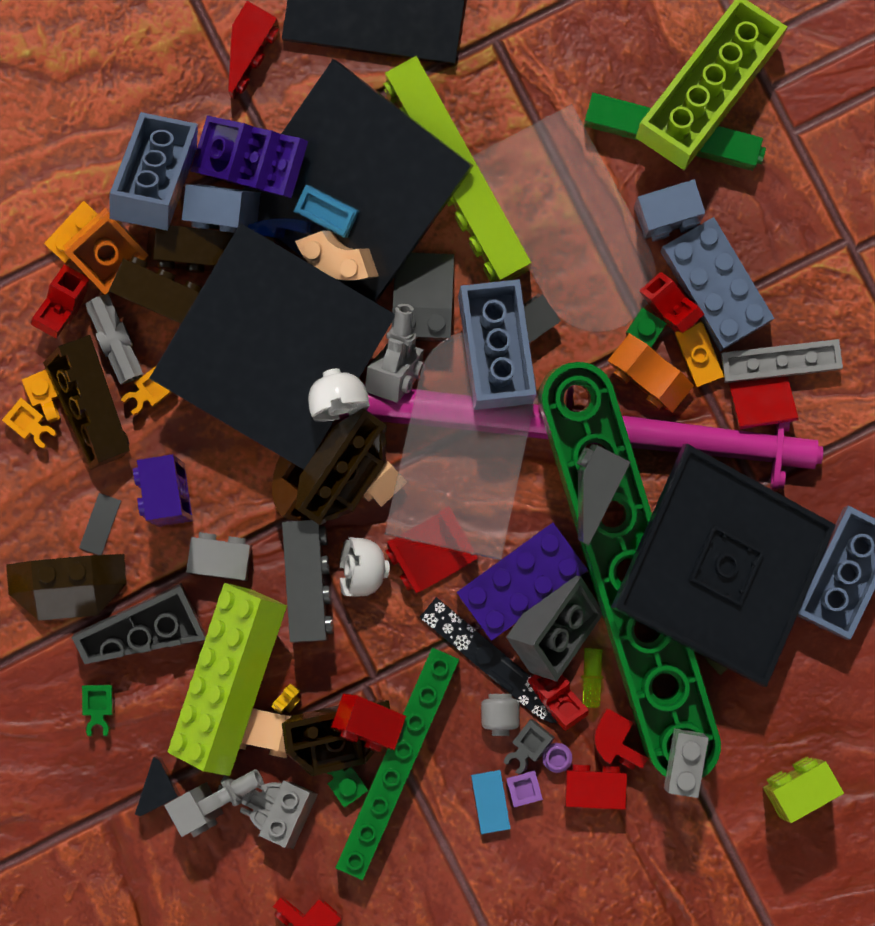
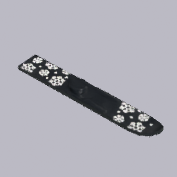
(484, 656)

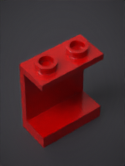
(425, 563)

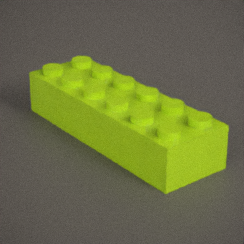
(711, 82)
(227, 679)

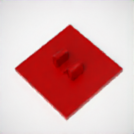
(763, 402)

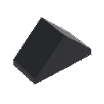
(158, 788)

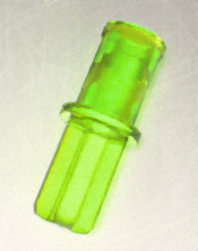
(592, 677)

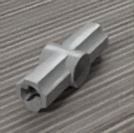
(114, 339)

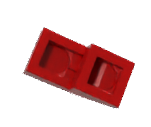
(559, 700)

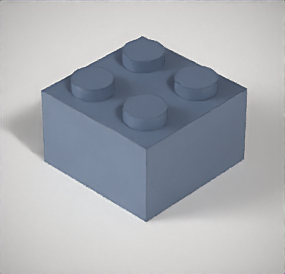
(222, 206)
(669, 210)

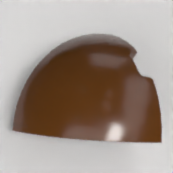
(285, 489)

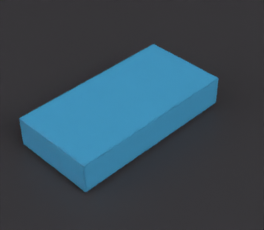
(326, 211)
(490, 801)

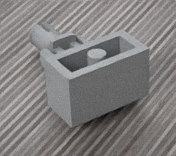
(399, 362)
(199, 807)
(278, 810)

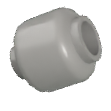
(500, 714)

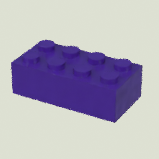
(163, 490)
(521, 581)

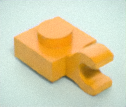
(41, 392)

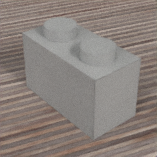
(219, 558)
(686, 763)

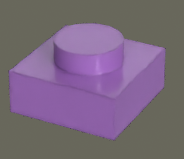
(524, 788)

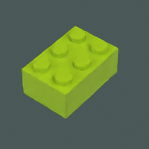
(802, 789)

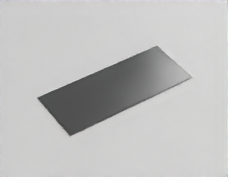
(100, 524)

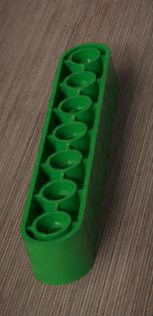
(637, 659)

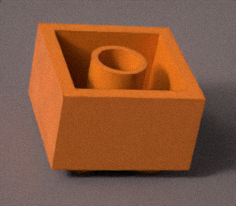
(101, 248)

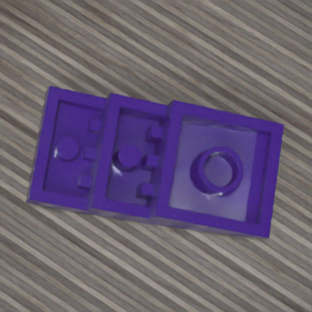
(249, 156)

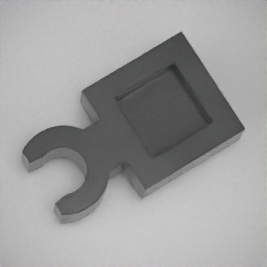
(531, 743)

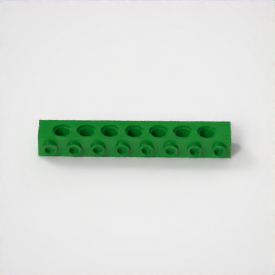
(397, 764)

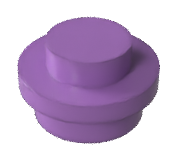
(557, 757)

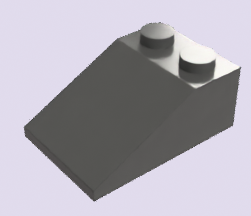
(428, 287)
(597, 483)
(555, 629)

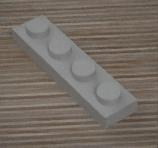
(781, 361)

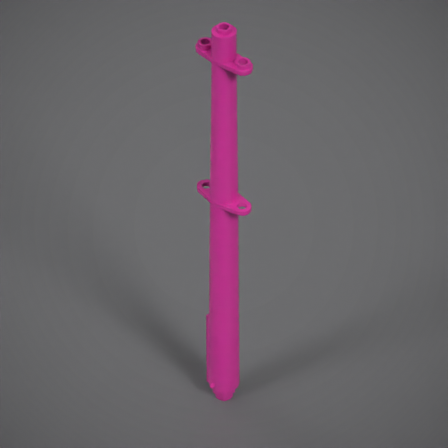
(664, 436)

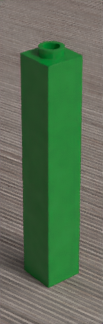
(723, 145)

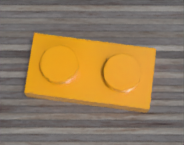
(72, 225)

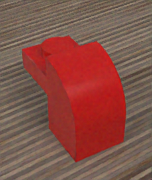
(62, 301)
(670, 303)
(608, 740)
(318, 915)

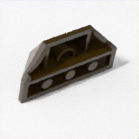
(342, 468)
(67, 585)
(318, 746)

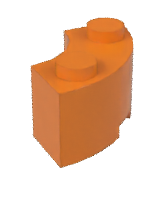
(650, 373)

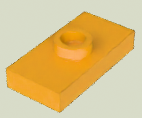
(699, 355)

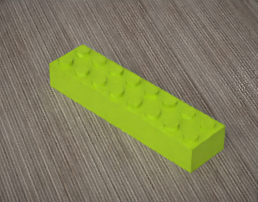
(473, 200)

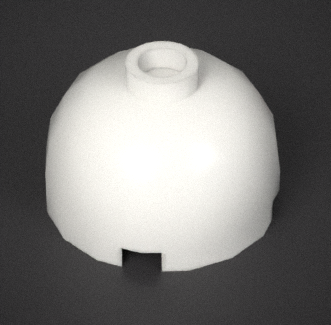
(336, 395)
(363, 567)

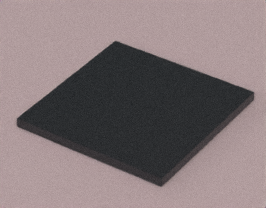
(379, 26)
(373, 161)
(264, 338)
(723, 565)

